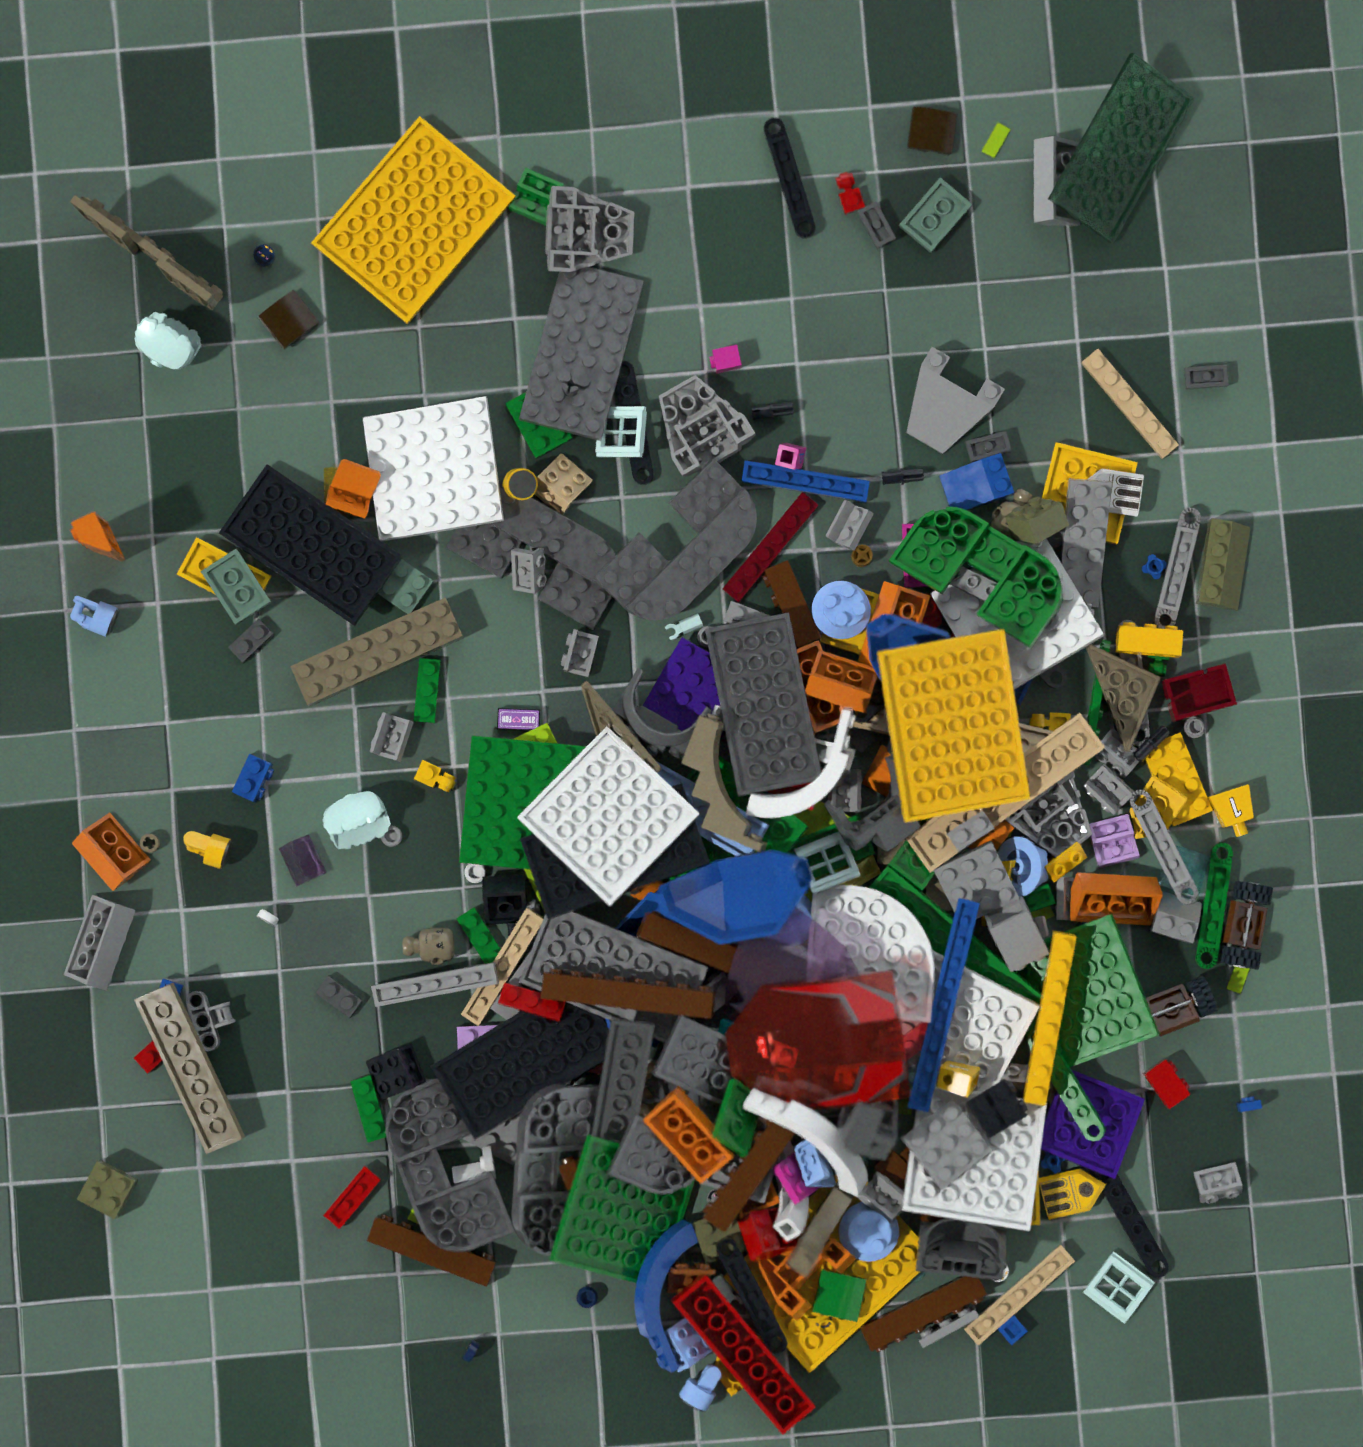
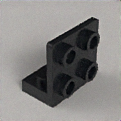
(395, 1071)

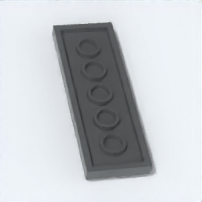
(622, 1077)

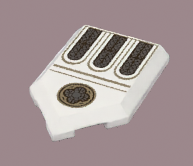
(1125, 490)

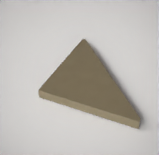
(1126, 691)
(603, 716)

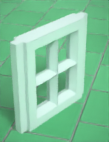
(624, 451)
(833, 879)
(1130, 1272)

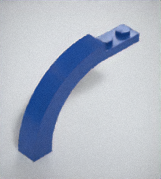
(649, 1285)

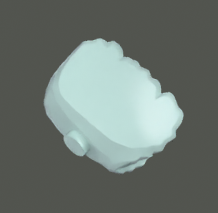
(167, 341)
(356, 820)

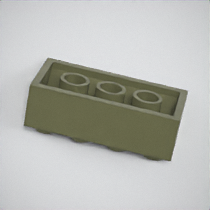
(1223, 564)

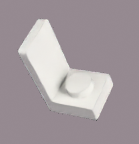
(470, 1171)

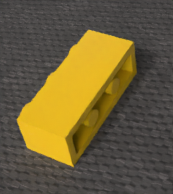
(1149, 640)

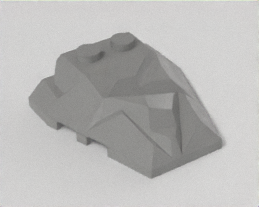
(585, 230)
(701, 426)
(1054, 817)

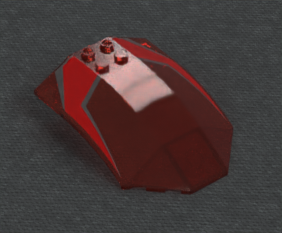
(822, 1042)

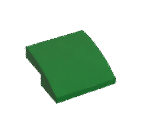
(533, 196)
(839, 1295)

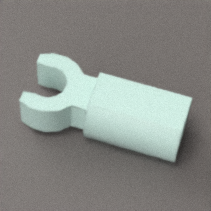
(685, 626)
(725, 1288)

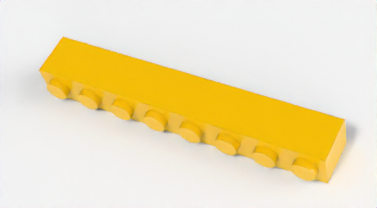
(1049, 1018)

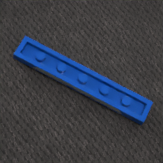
(805, 481)

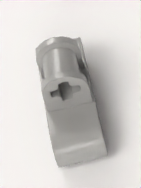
(214, 1015)

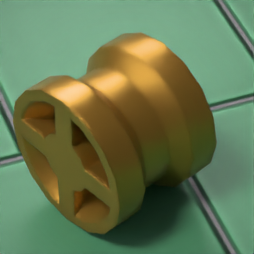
(862, 552)

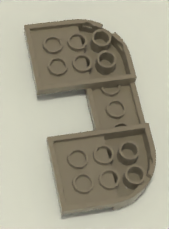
(131, 241)

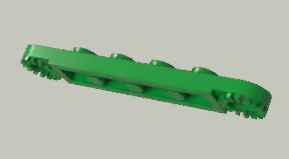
(1095, 712)
(1214, 905)
(1073, 1094)

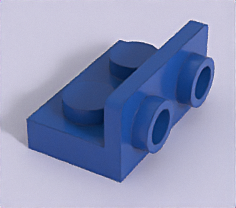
(252, 778)

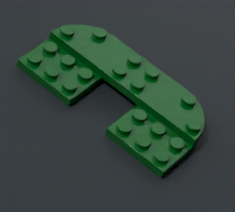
(1027, 584)

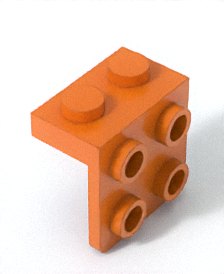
(352, 488)

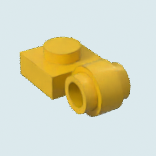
(1054, 720)
(429, 775)

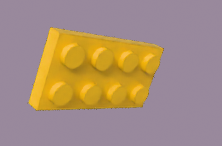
(203, 555)
(1175, 767)

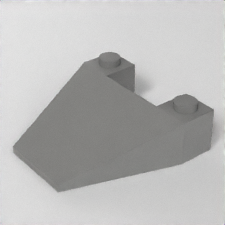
(944, 410)

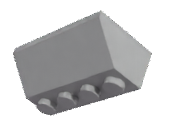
(1050, 160)
(99, 942)

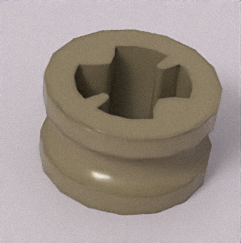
(146, 848)

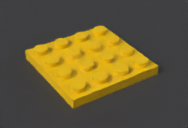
(1082, 464)

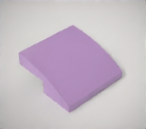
(1113, 841)

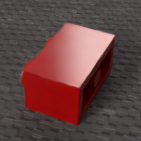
(1167, 1083)

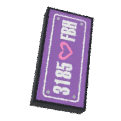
(518, 719)

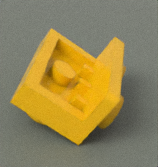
(1065, 861)

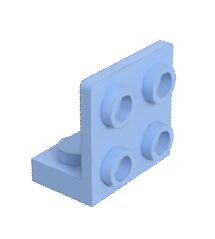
(814, 1166)
(686, 1344)

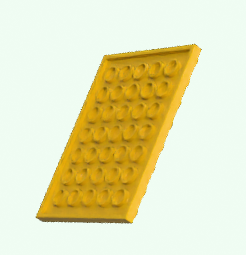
(413, 220)
(953, 725)
(883, 1280)

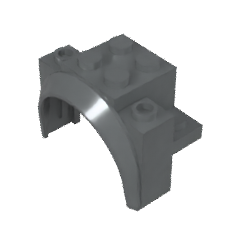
(649, 728)
(882, 827)
(869, 1128)
(961, 1249)

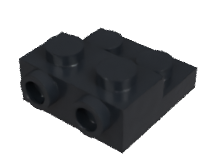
(997, 1108)

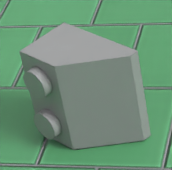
(1176, 919)

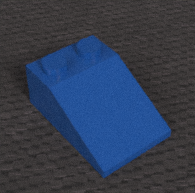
(977, 483)

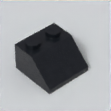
(504, 898)

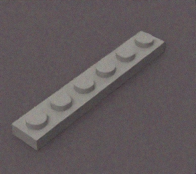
(435, 984)

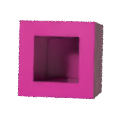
(725, 359)
(790, 456)

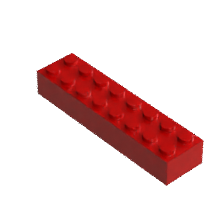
(743, 1353)

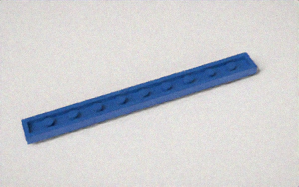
(943, 1005)

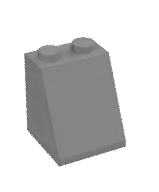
(1016, 934)

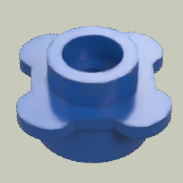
(1160, 565)
(1046, 1163)

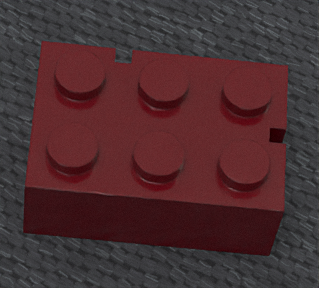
(1198, 693)

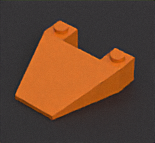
(786, 1281)

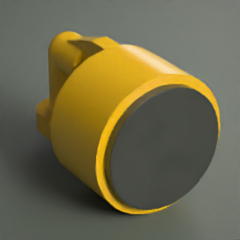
(520, 484)
(213, 849)

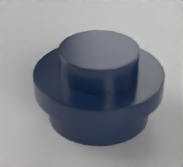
(587, 1297)

